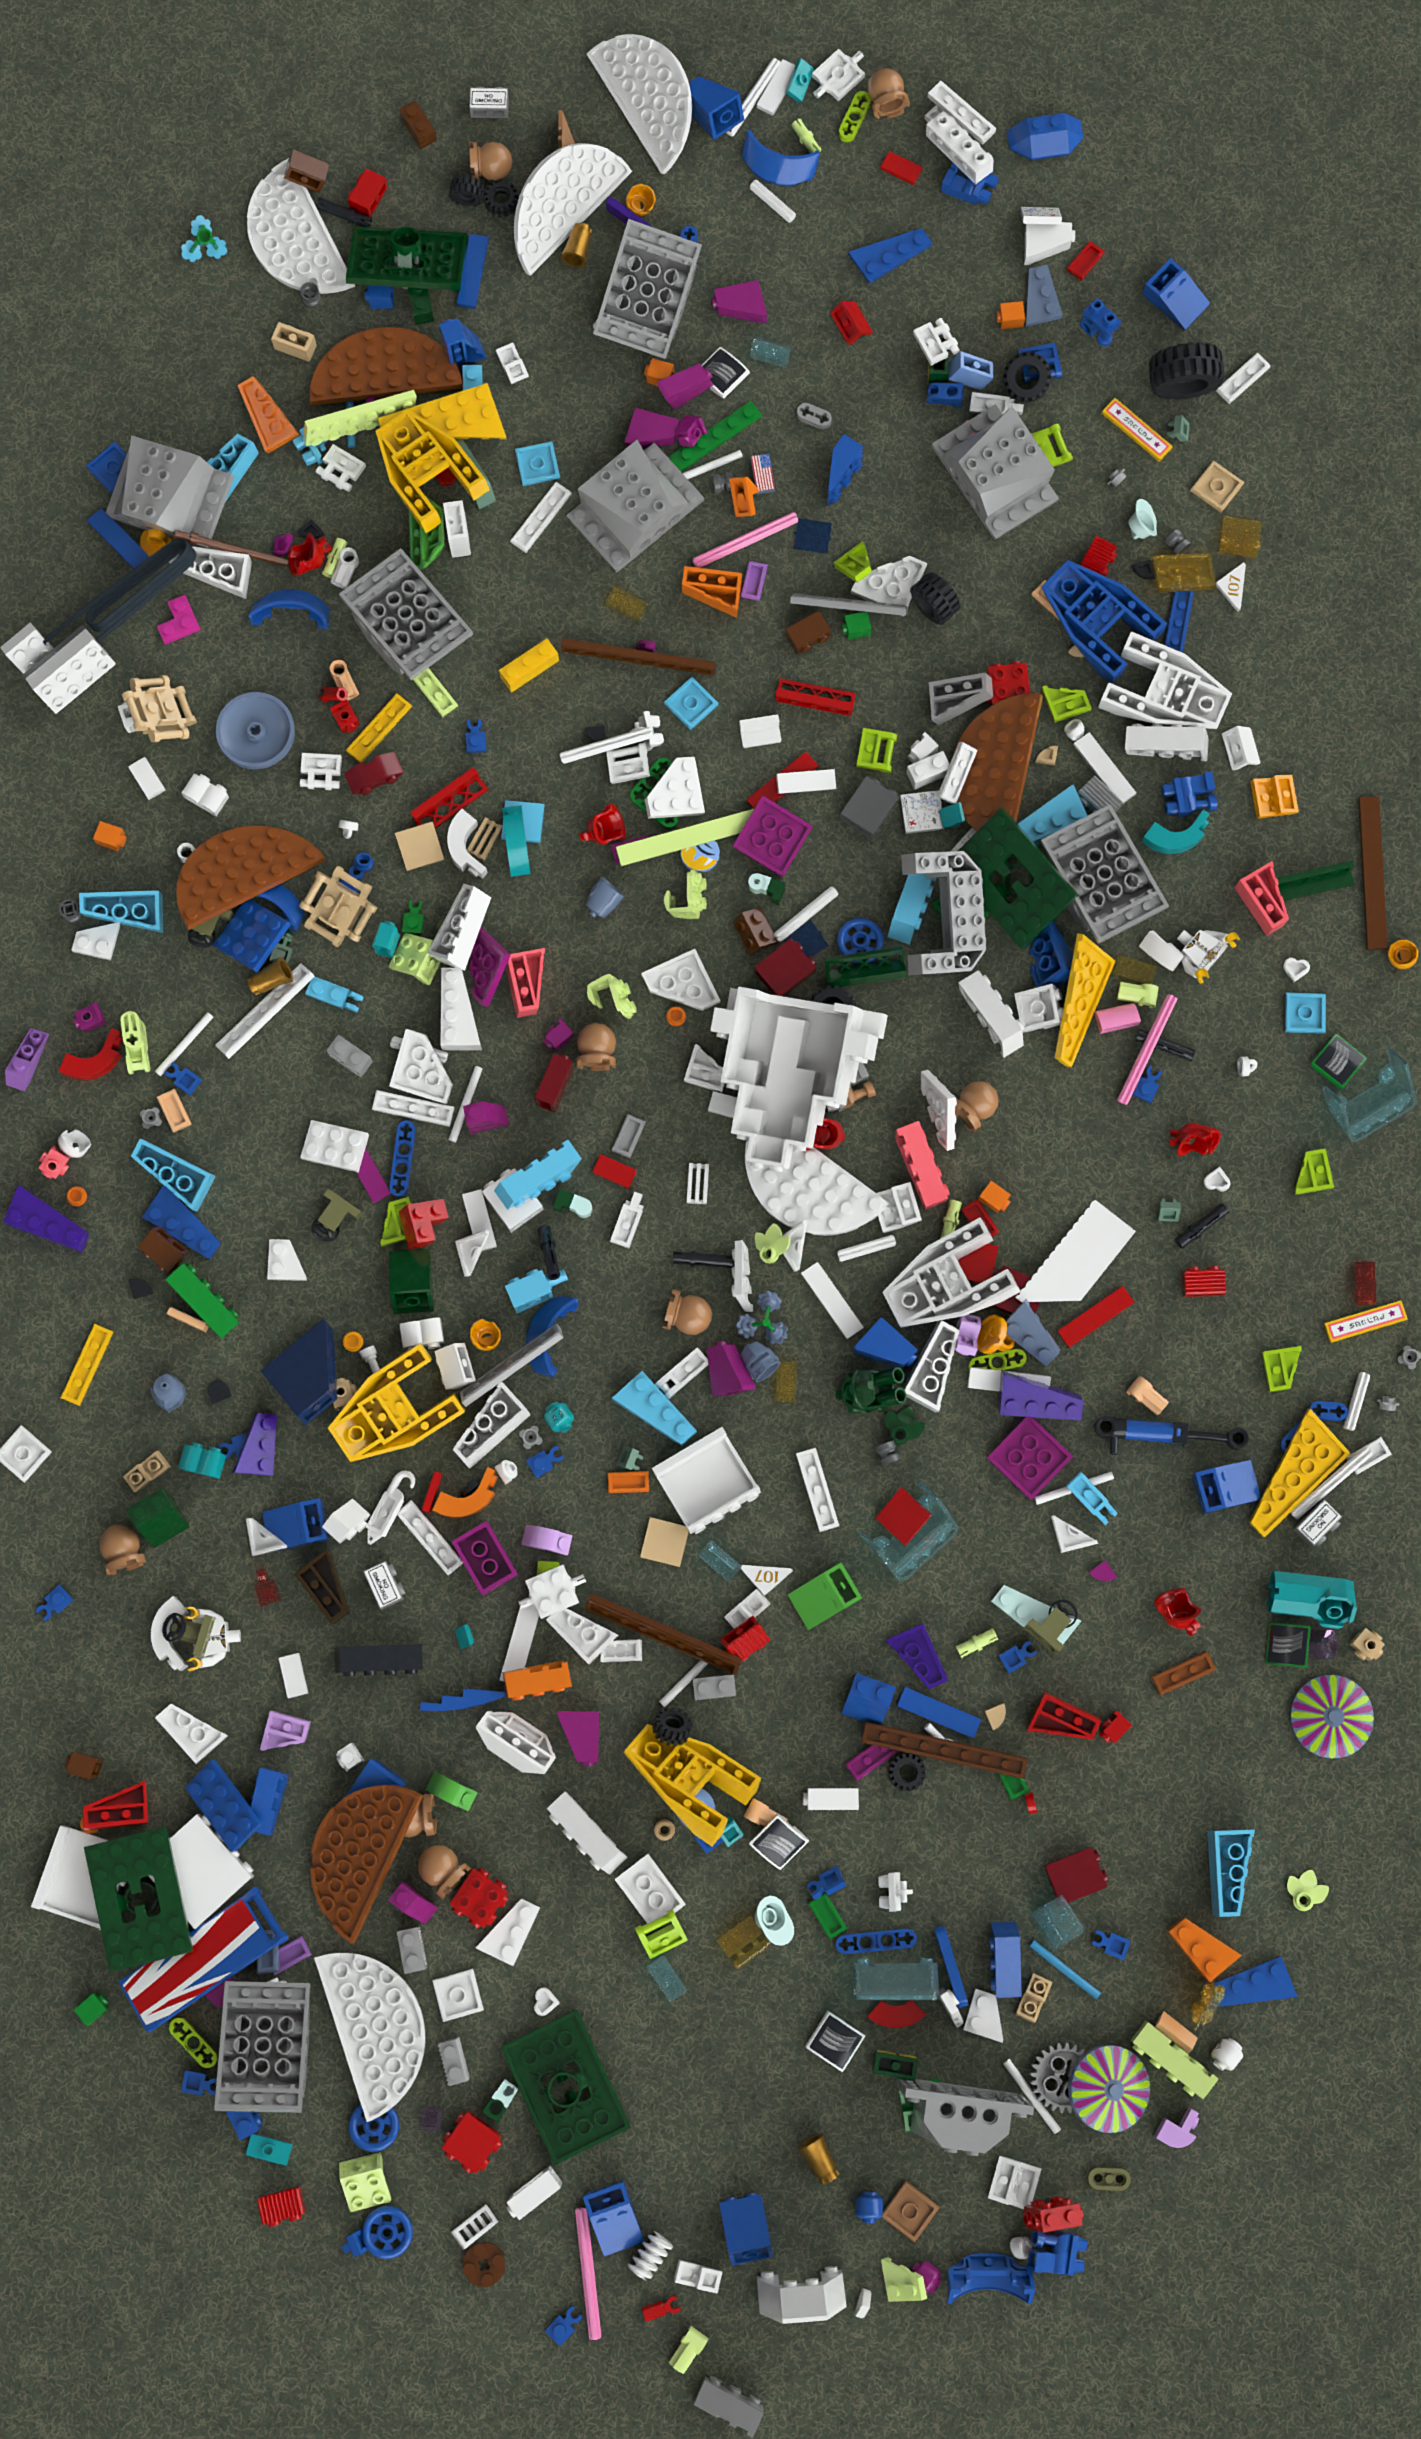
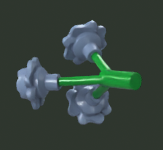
(775, 1331)

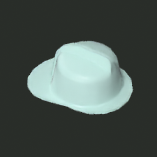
(1143, 520)
(774, 1920)

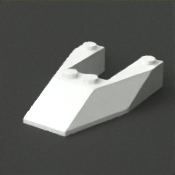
(1177, 694)
(937, 1287)
(801, 2301)

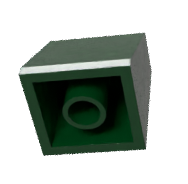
(411, 1281)
(158, 1517)

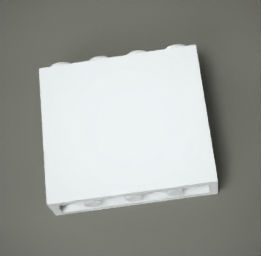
(706, 1481)
(205, 1869)
(66, 1879)

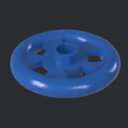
(858, 924)
(362, 2141)
(404, 2237)

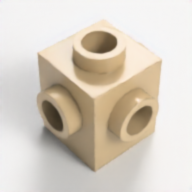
(349, 1391)
(1360, 1643)

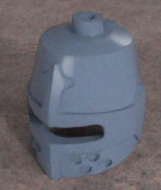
(603, 898)
(759, 1361)
(168, 1392)

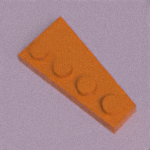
(269, 420)

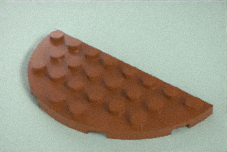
(382, 365)
(1000, 767)
(239, 867)
(357, 1850)

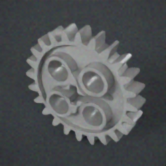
(1045, 2070)

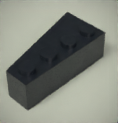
(378, 1658)

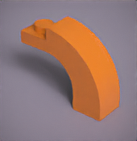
(468, 1506)

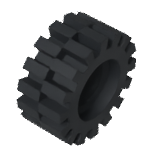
(495, 189)
(466, 191)
(669, 1734)
(918, 1778)

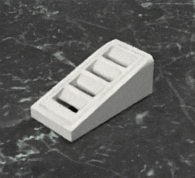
(459, 2237)

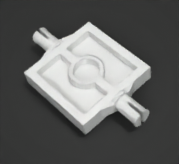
(838, 74)
(552, 1591)

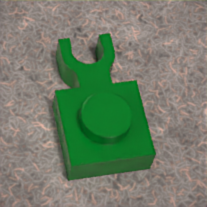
(413, 921)

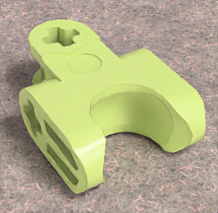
(135, 1042)

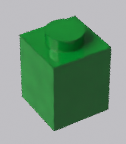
(856, 625)
(92, 2008)

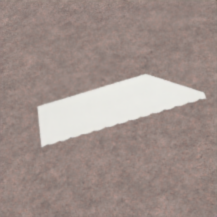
(1079, 1257)

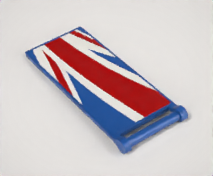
(220, 1950)

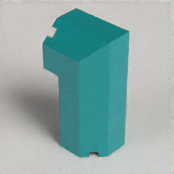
(1312, 1596)

